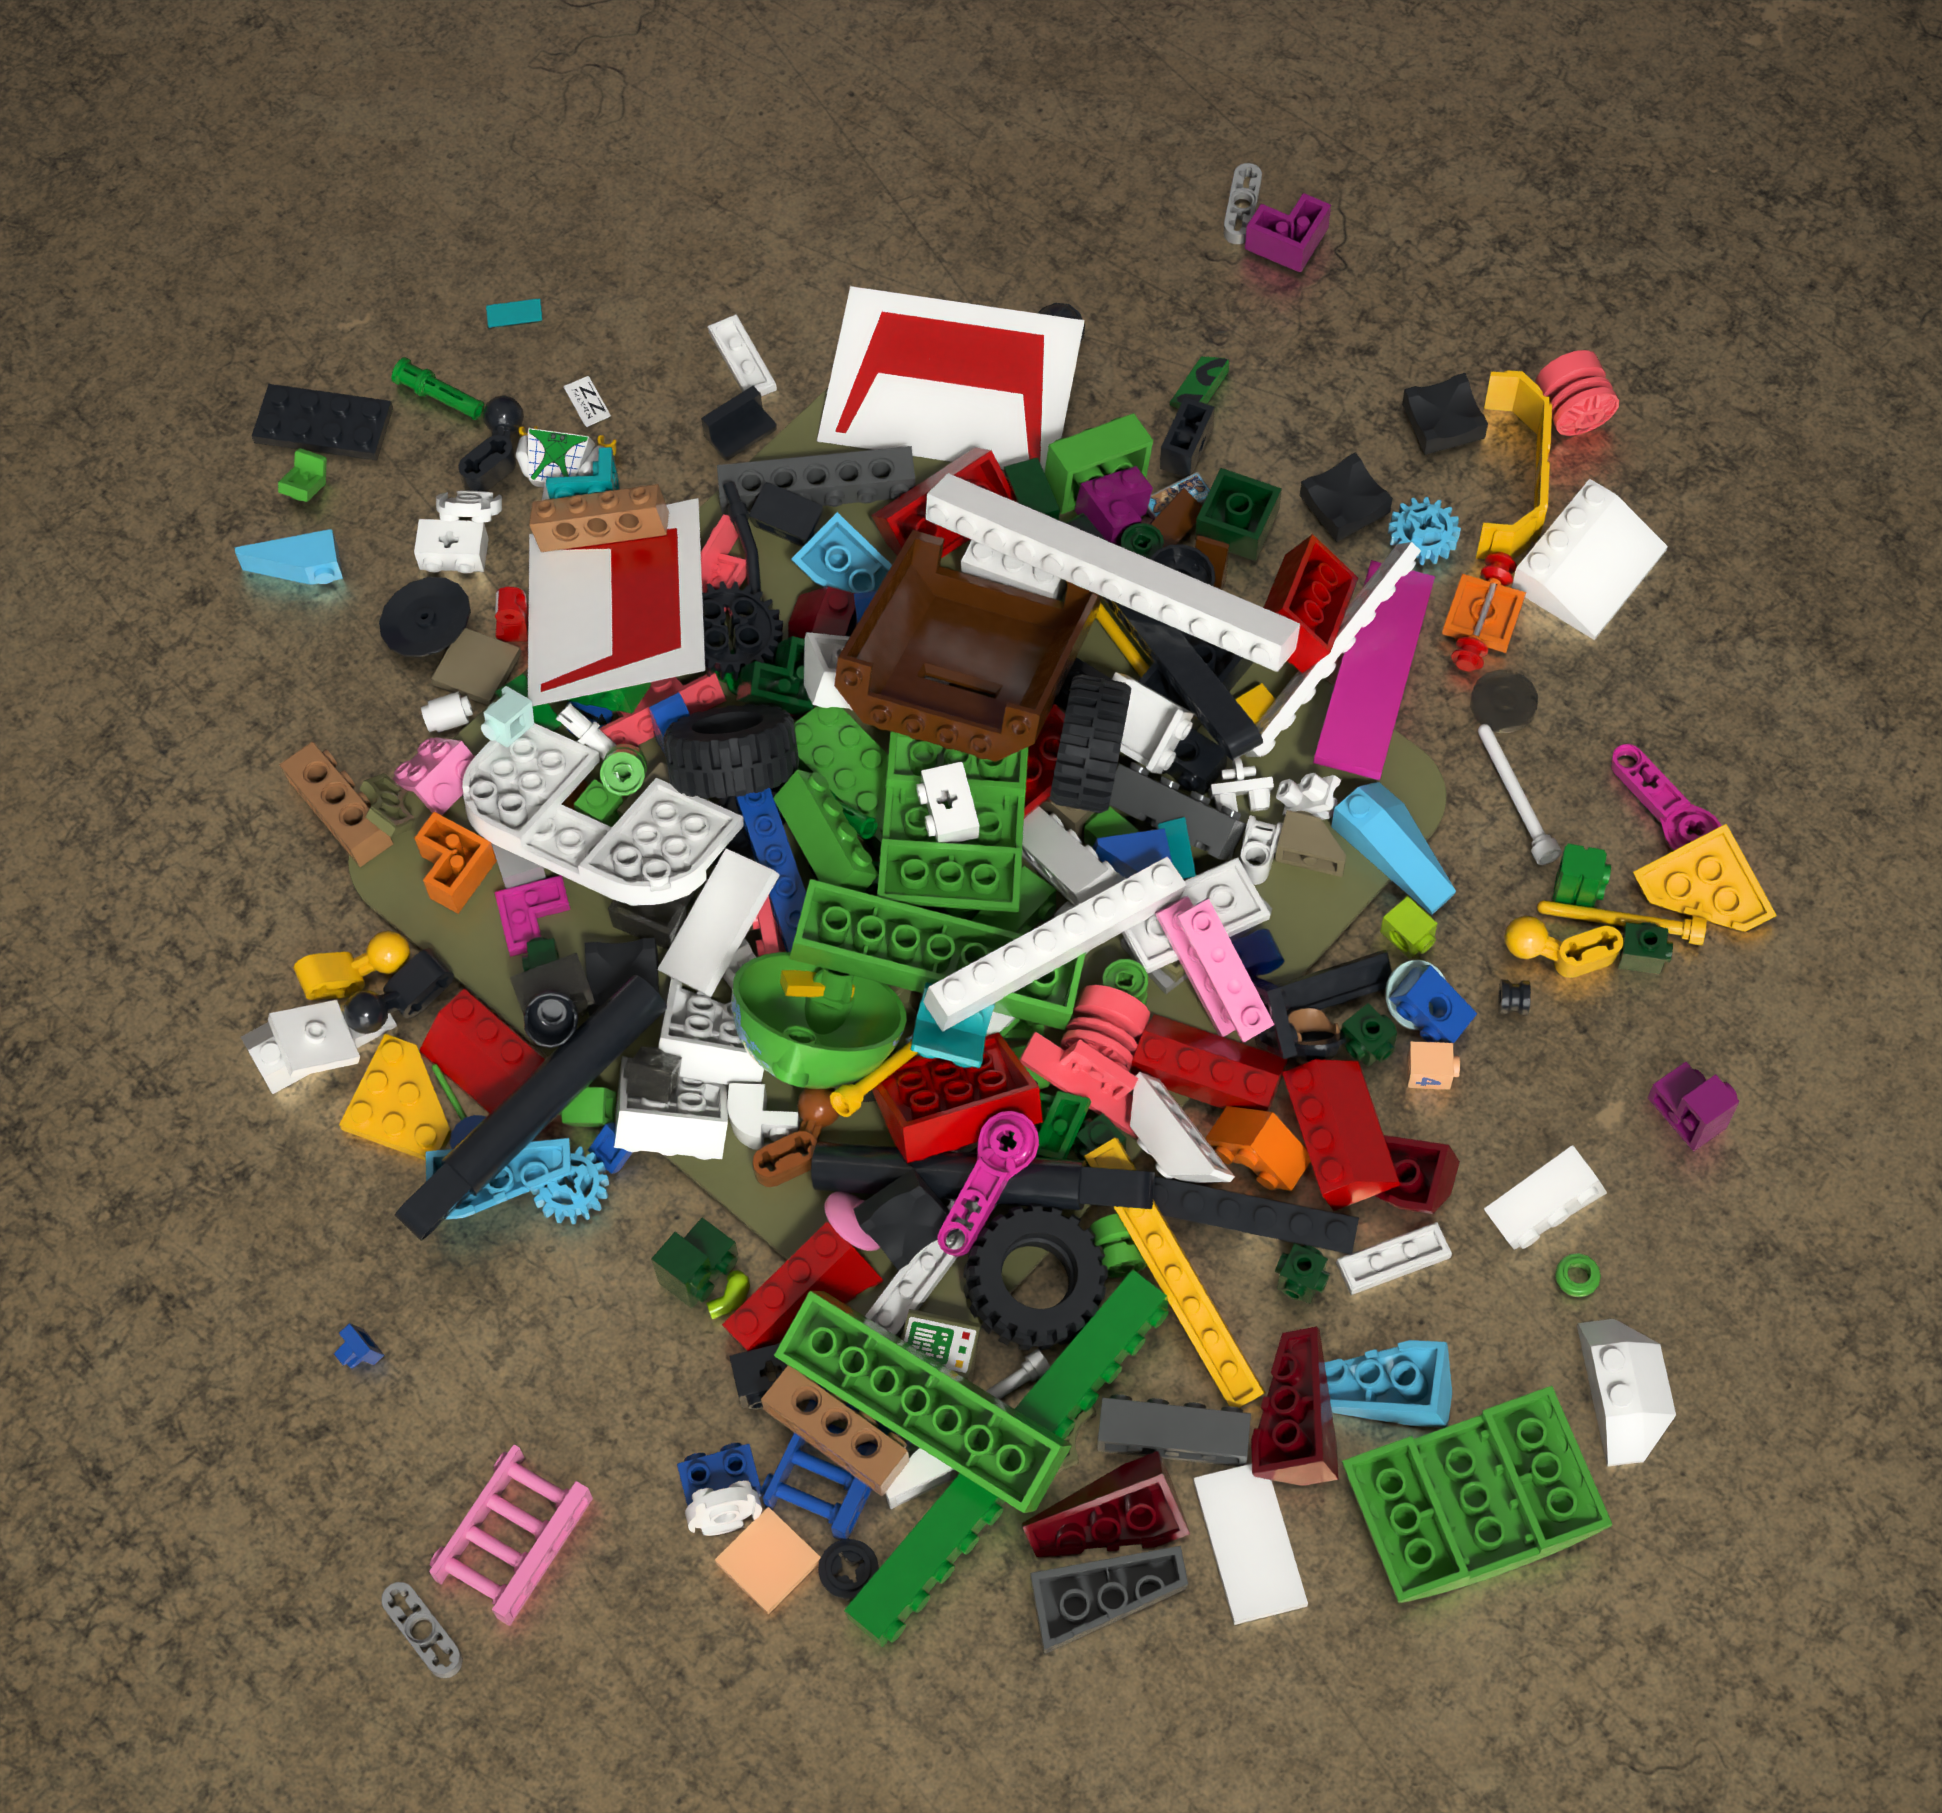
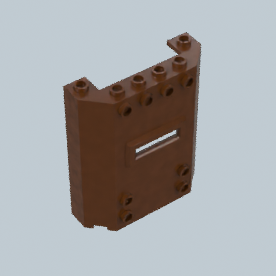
(967, 635)

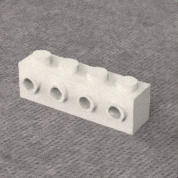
(1063, 858)

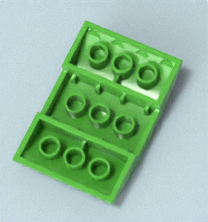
(963, 874)
(1477, 1497)

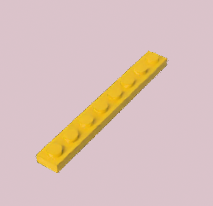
(1183, 1289)

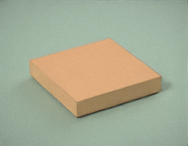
(768, 1560)

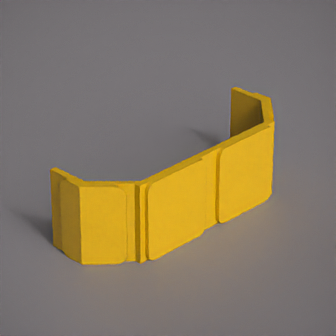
(1523, 397)

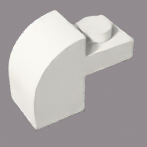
(750, 1119)

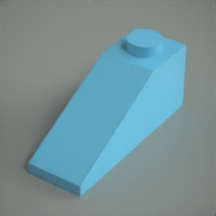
(299, 558)

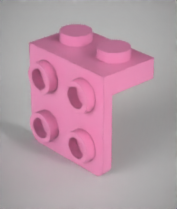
(436, 773)

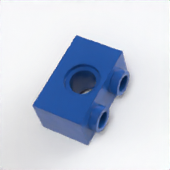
(1450, 1010)

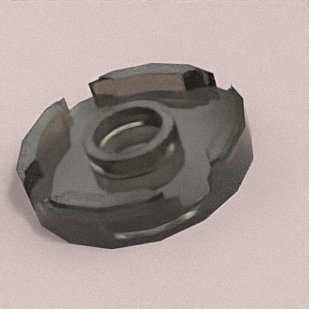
(1504, 701)

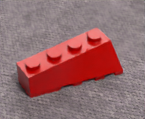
(820, 1264)

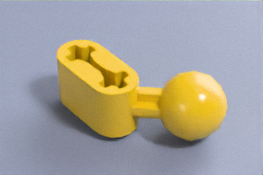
(1528, 938)
(341, 974)

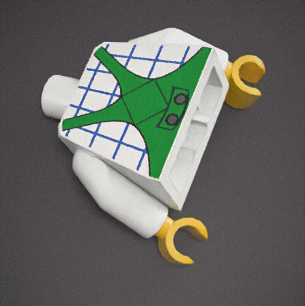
(556, 454)

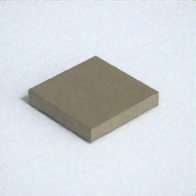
(476, 666)

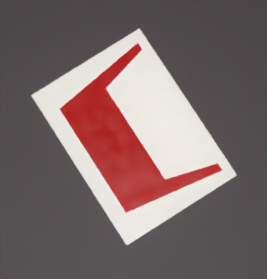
(949, 378)
(616, 612)

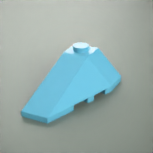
(842, 558)
(1390, 839)
(532, 1168)
(1394, 1385)

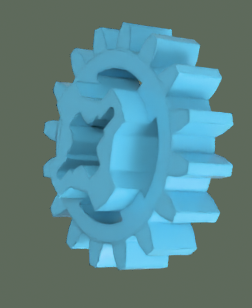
(1426, 527)
(582, 1179)

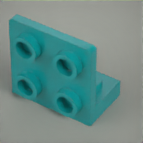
(603, 479)
(960, 1043)

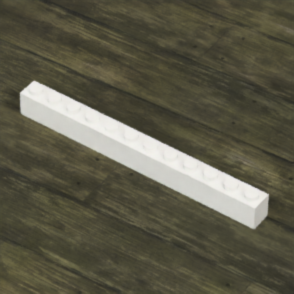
(1113, 572)

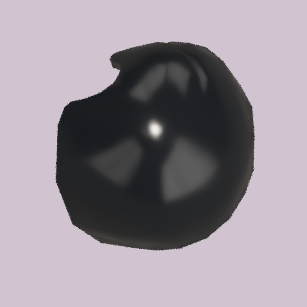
(550, 1018)

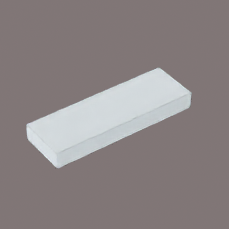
(741, 355)
(1394, 1258)

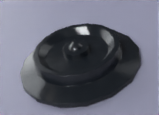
(424, 617)

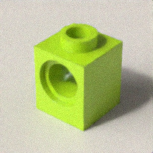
(1409, 928)

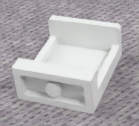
(1152, 726)

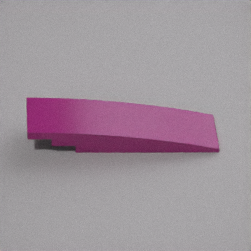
(1374, 680)

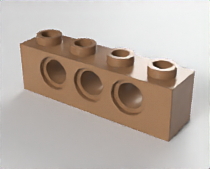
(599, 518)
(335, 802)
(875, 1470)

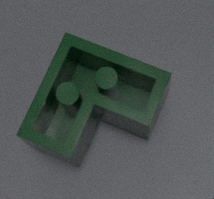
(779, 683)
(694, 1262)

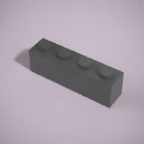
(1174, 1430)

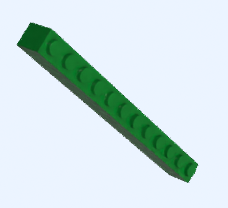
(965, 1506)

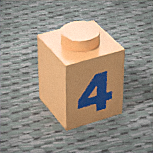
(1431, 1065)

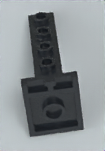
(1318, 992)

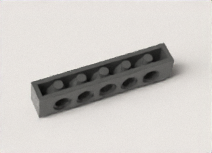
(830, 471)

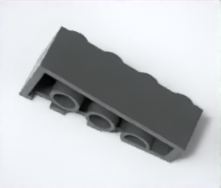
(1161, 802)
(1097, 1593)

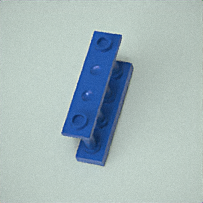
(841, 1516)

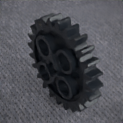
(759, 627)

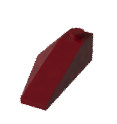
(823, 612)
(1425, 1174)
(1296, 1425)
(1119, 1509)

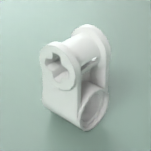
(1259, 845)

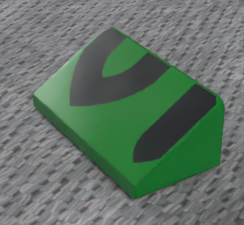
(1202, 380)

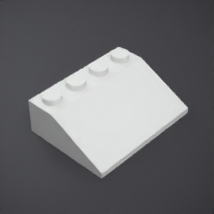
(1589, 560)

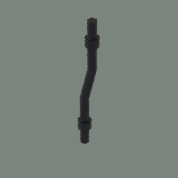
(739, 516)

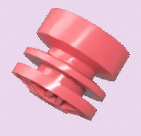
(1578, 392)
(1108, 1021)

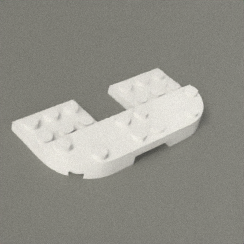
(644, 859)

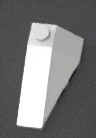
(268, 1058)

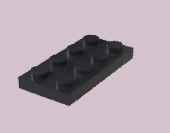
(322, 422)

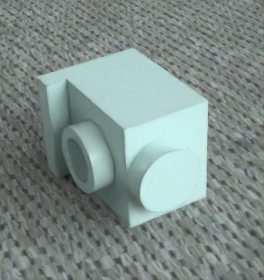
(508, 717)

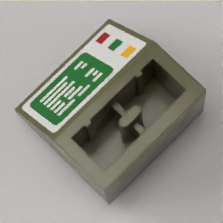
(945, 1340)

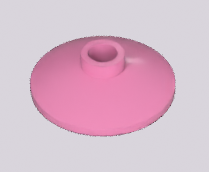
(841, 1216)

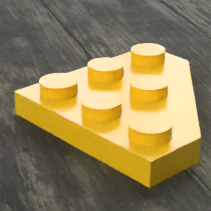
(1707, 881)
(398, 1102)

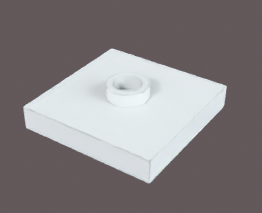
(313, 1038)

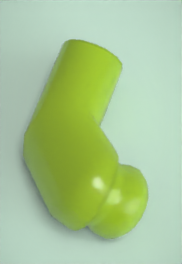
(734, 1295)

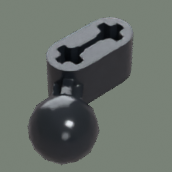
(494, 456)
(406, 991)

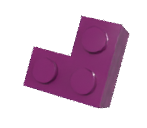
(1290, 237)
(1115, 502)
(1693, 1105)

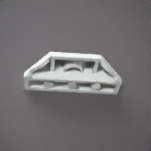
(1171, 1136)
(1626, 1389)

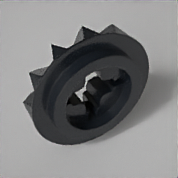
(831, 1565)

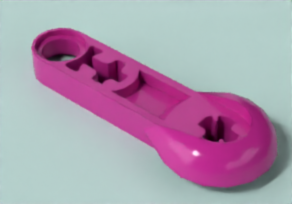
(1663, 801)
(990, 1174)

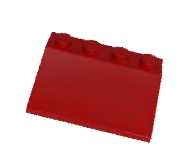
(943, 1106)

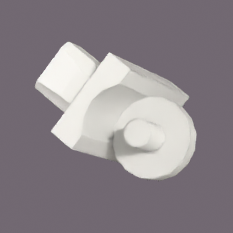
(1257, 789)
(1311, 795)

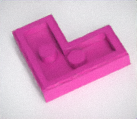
(524, 904)

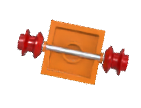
(1484, 612)

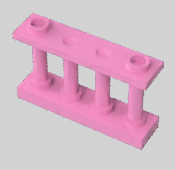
(1214, 968)
(527, 1566)

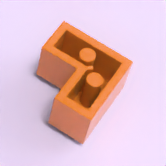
(458, 858)
(1260, 1143)

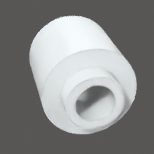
(447, 712)

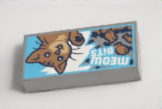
(1193, 484)

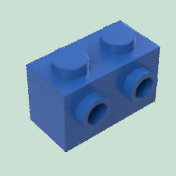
(718, 1470)

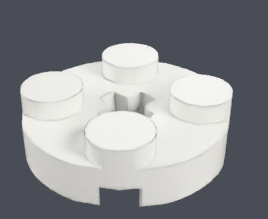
(469, 503)
(722, 1509)

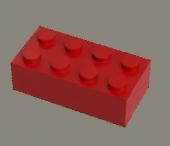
(1315, 592)

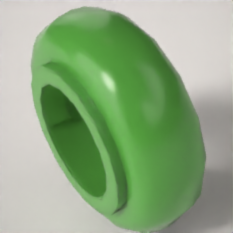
(1571, 1287)

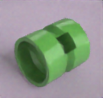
(623, 769)
(1127, 977)
(1118, 1246)

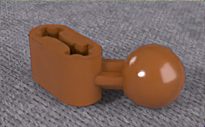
(816, 1113)

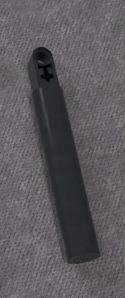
(533, 1105)
(1044, 1181)

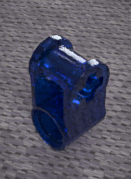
(1259, 952)

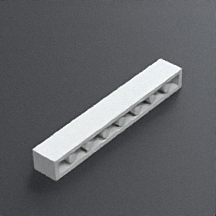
(1053, 944)

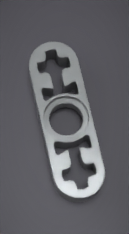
(1239, 192)
(414, 1603)

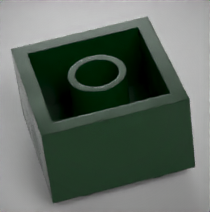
(1239, 513)

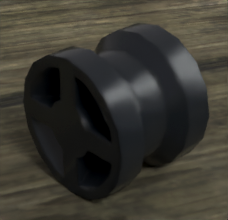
(1514, 997)

